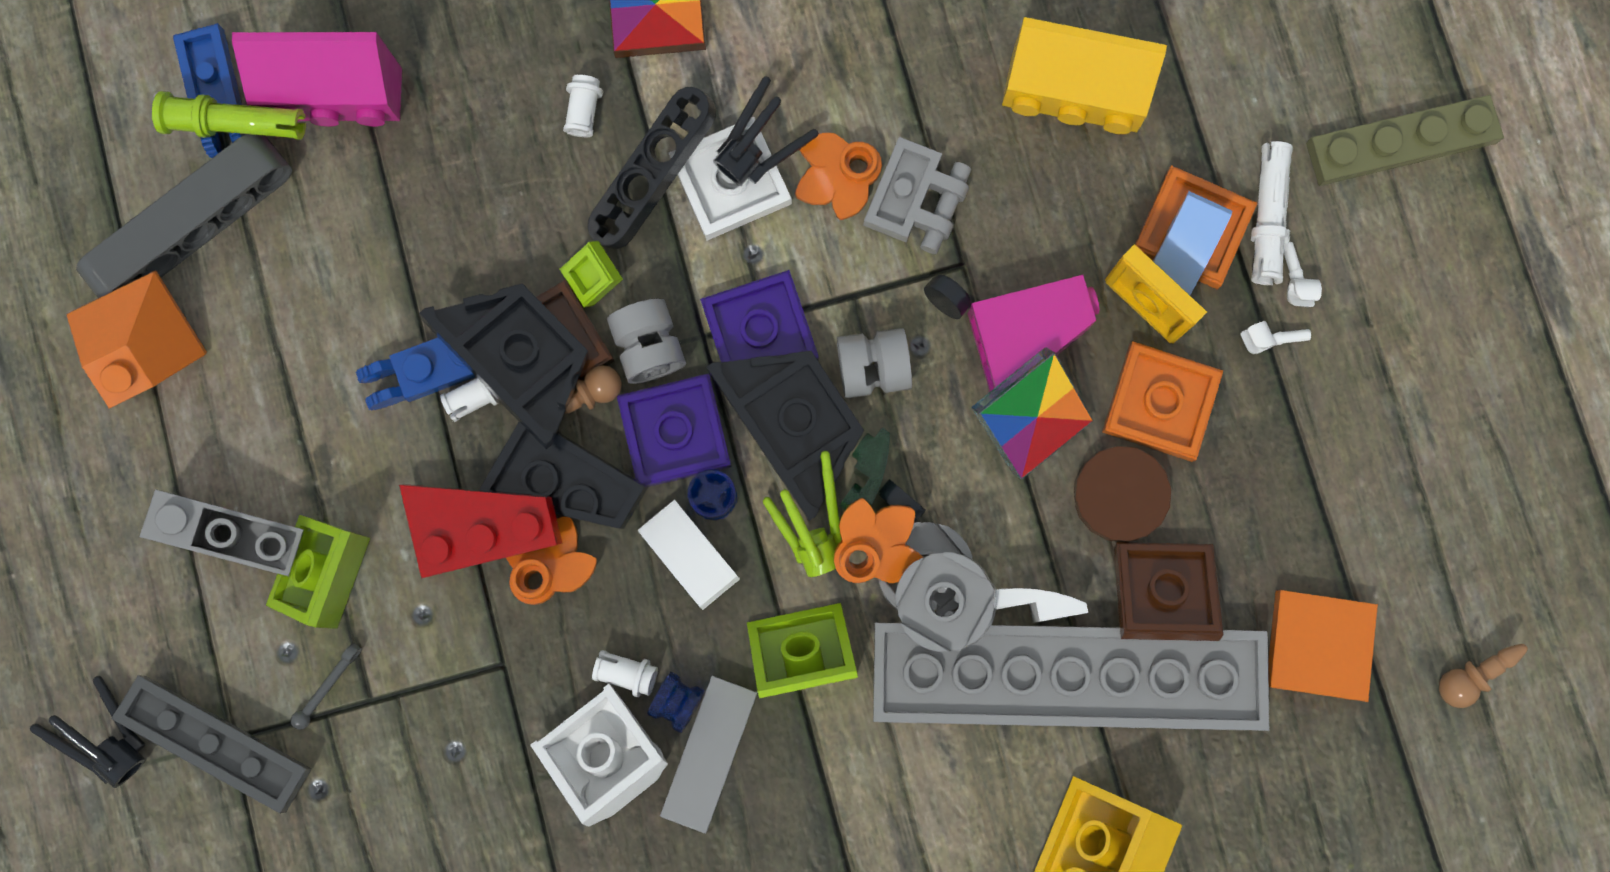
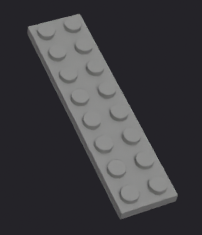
(1074, 680)

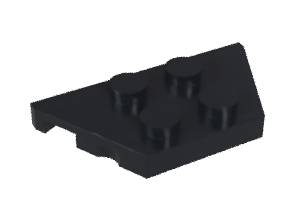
(515, 353)
(792, 418)

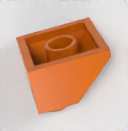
(133, 339)

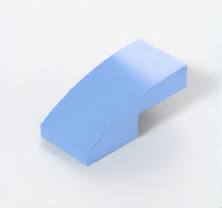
(1192, 240)

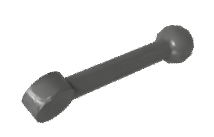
(301, 718)

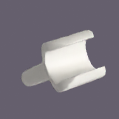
(1300, 290)
(1259, 337)

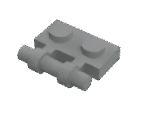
(903, 191)

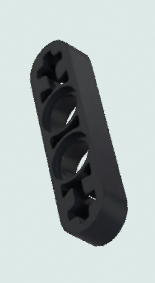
(644, 163)

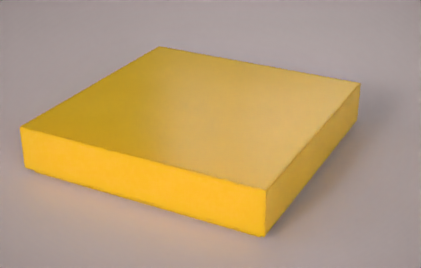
(1154, 295)

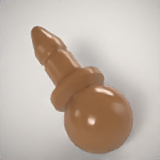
(600, 385)
(1463, 687)

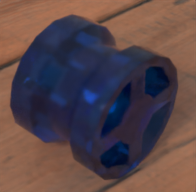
(708, 488)
(676, 702)

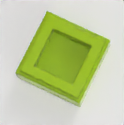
(591, 274)

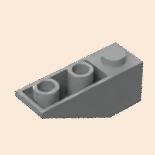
(221, 532)

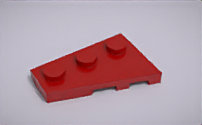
(475, 527)

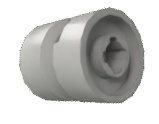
(641, 325)
(891, 365)

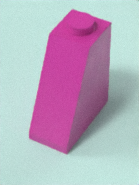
(1024, 322)

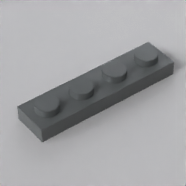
(211, 744)

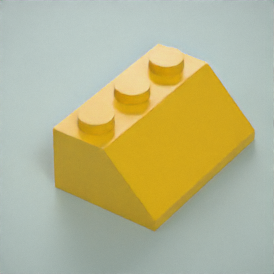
(1082, 76)
(1106, 834)

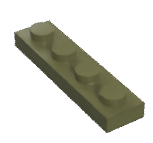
(1404, 140)

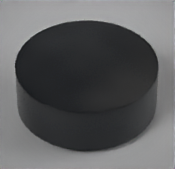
(947, 296)
(896, 496)

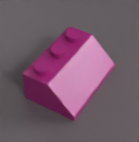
(322, 74)

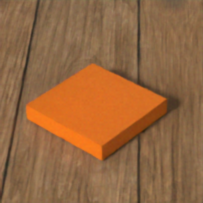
(1166, 205)
(1162, 401)
(1322, 645)

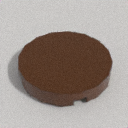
(1122, 494)

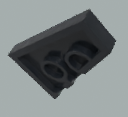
(570, 474)

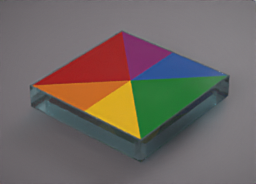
(1033, 413)

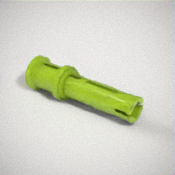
(208, 117)

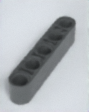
(187, 215)

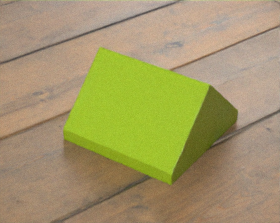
(320, 574)
(801, 650)

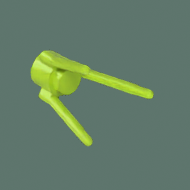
(812, 547)

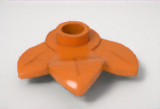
(831, 176)
(882, 539)
(559, 565)

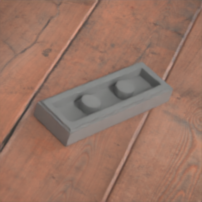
(708, 754)

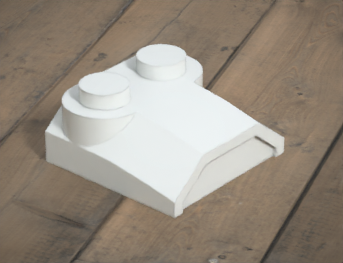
(600, 757)

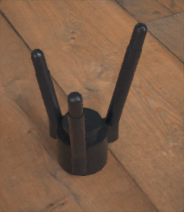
(739, 155)
(112, 759)

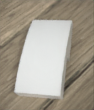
(688, 554)
(1043, 604)

